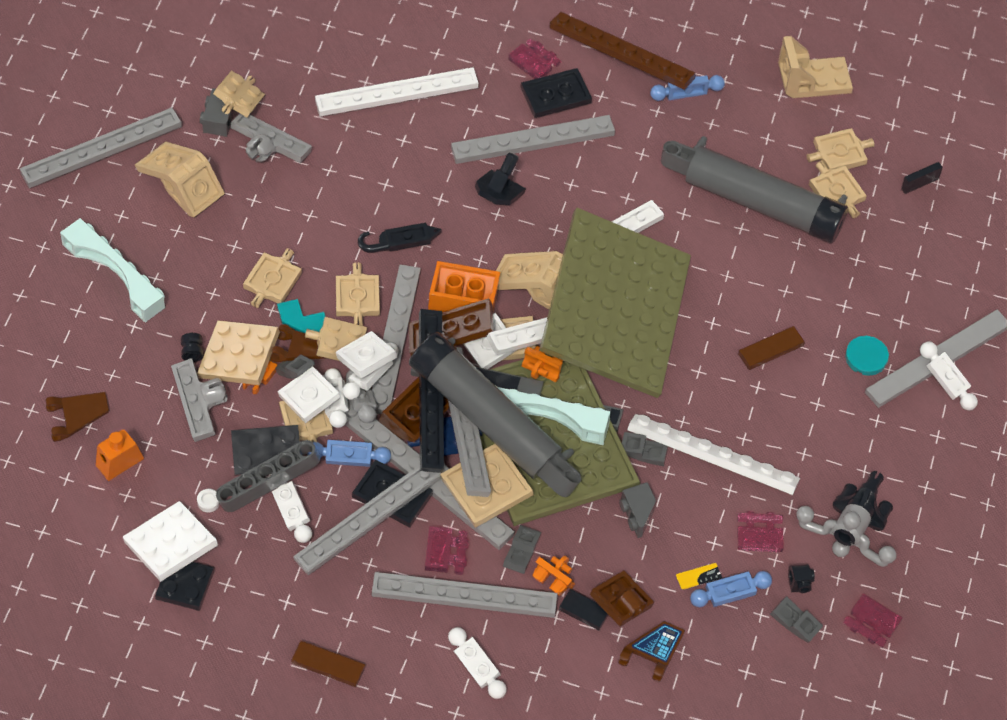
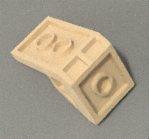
(811, 77)
(184, 175)
(532, 272)

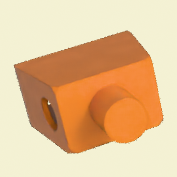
(117, 454)

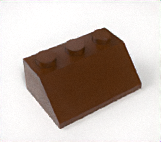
(403, 414)

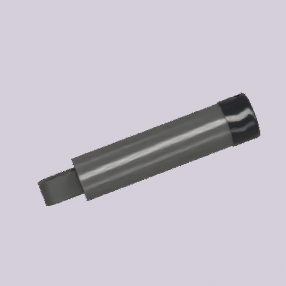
(757, 189)
(494, 413)

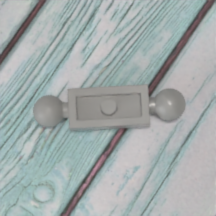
(364, 403)

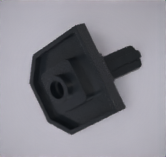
(498, 184)

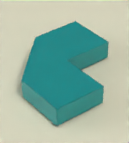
(291, 315)

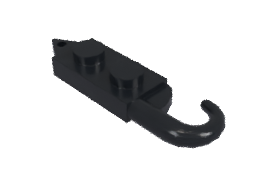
(401, 238)

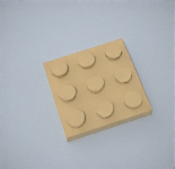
(238, 352)
(506, 486)

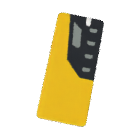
(699, 576)

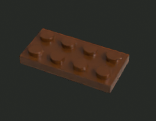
(461, 323)

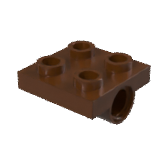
(621, 598)

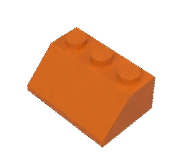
(461, 285)

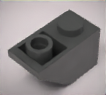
(213, 118)
(639, 506)

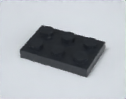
(556, 93)
(260, 444)
(381, 477)

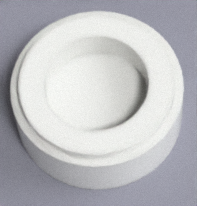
(207, 500)

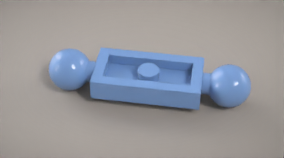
(697, 87)
(352, 453)
(731, 589)

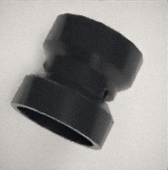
(191, 346)

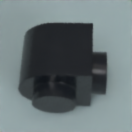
(800, 578)

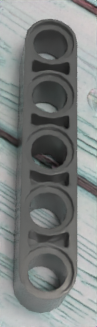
(263, 485)

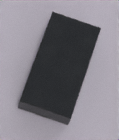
(921, 177)
(583, 609)

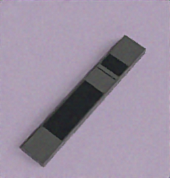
(508, 381)

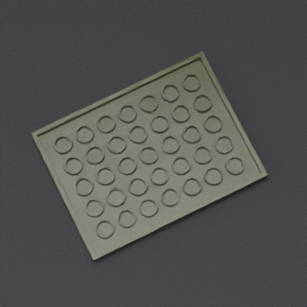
(616, 303)
(602, 468)

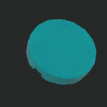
(867, 355)

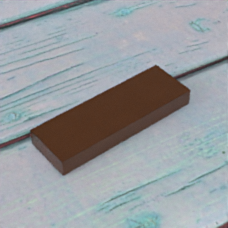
(771, 348)
(328, 663)

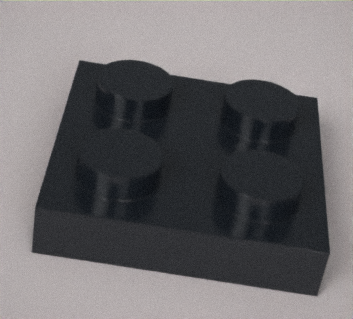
(186, 586)

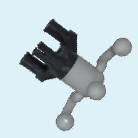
(857, 512)

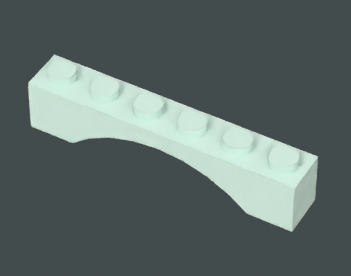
(87, 244)
(586, 422)

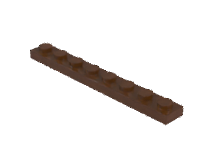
(623, 50)

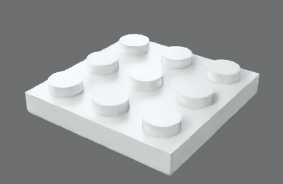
(170, 541)

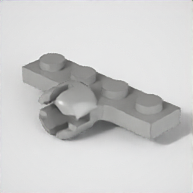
(268, 139)
(198, 398)

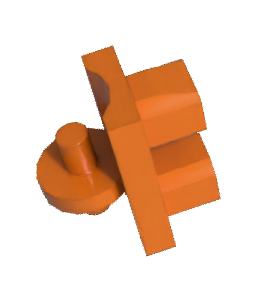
(542, 364)
(561, 581)

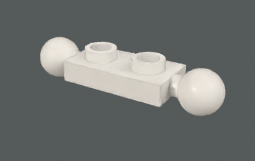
(948, 375)
(352, 389)
(336, 410)
(293, 511)
(477, 663)

